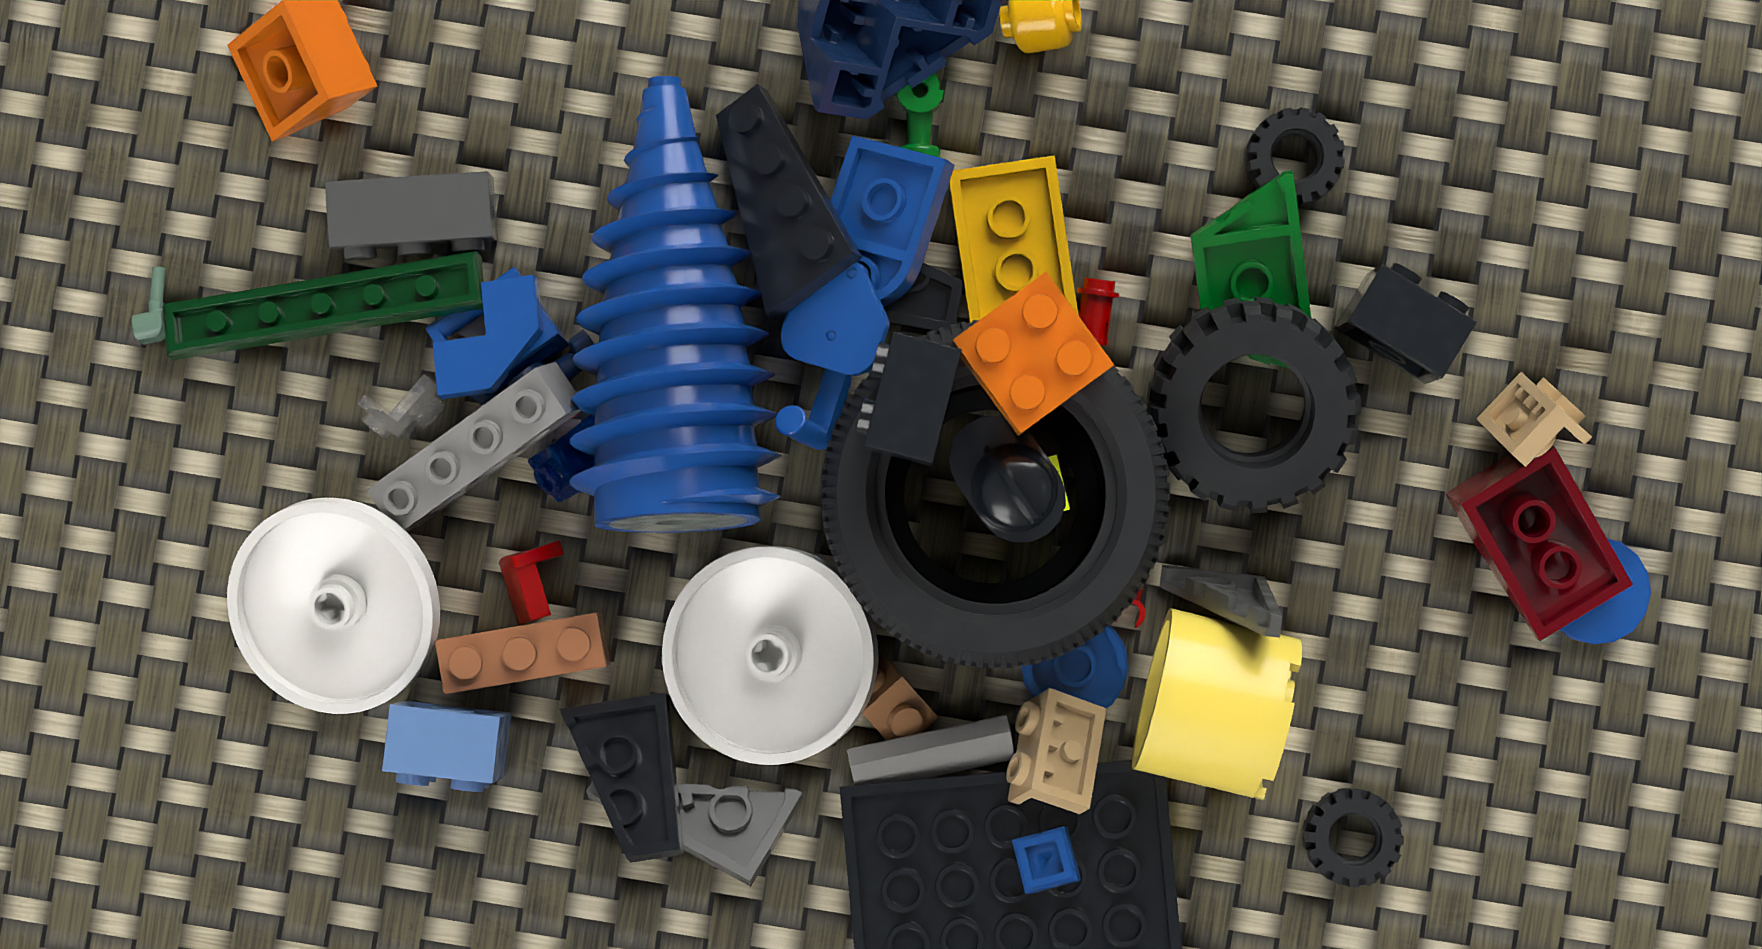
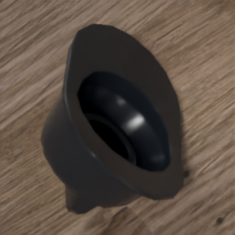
(1007, 479)

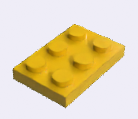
(1009, 231)

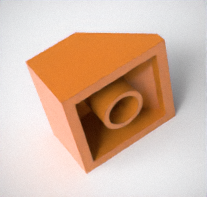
(301, 65)

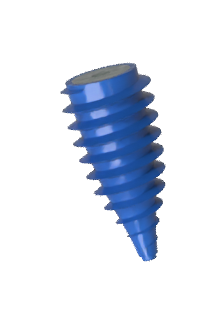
(671, 347)

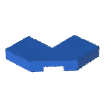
(483, 362)

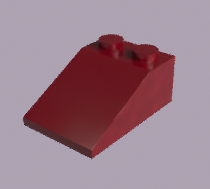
(1539, 540)

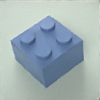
(446, 743)

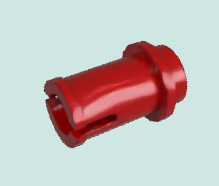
(1097, 306)

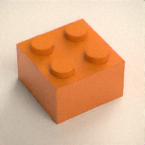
(1032, 353)

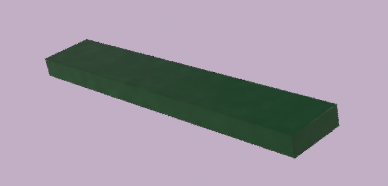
(323, 305)

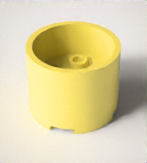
(1216, 704)

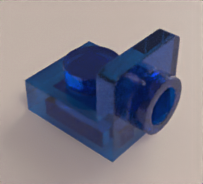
(560, 462)

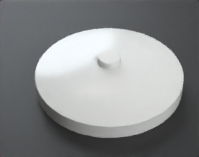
(333, 605)
(769, 655)

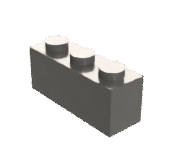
(411, 214)

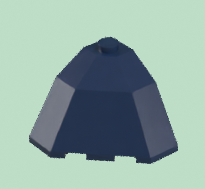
(874, 48)

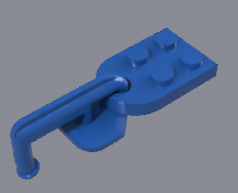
(890, 211)

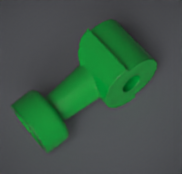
(919, 107)

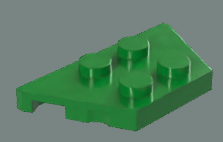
(1254, 252)

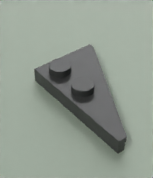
(1235, 596)
(731, 825)

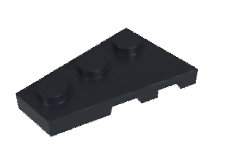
(633, 769)

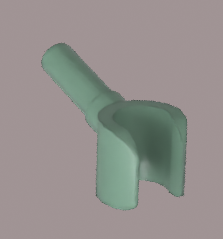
(150, 326)

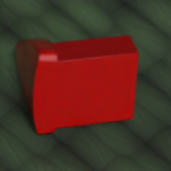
(525, 583)

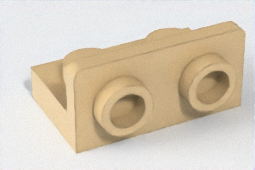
(1529, 418)
(1056, 751)

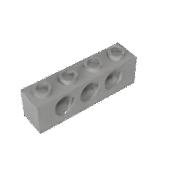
(476, 447)

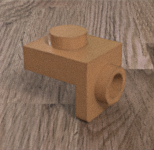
(895, 706)

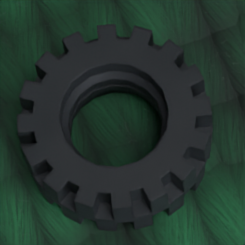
(1312, 128)
(1385, 847)

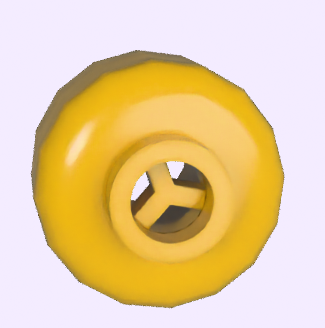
(1041, 23)

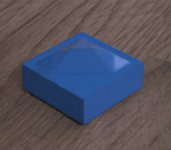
(1046, 860)

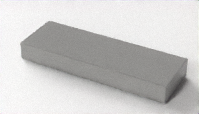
(933, 752)

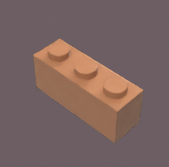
(522, 653)

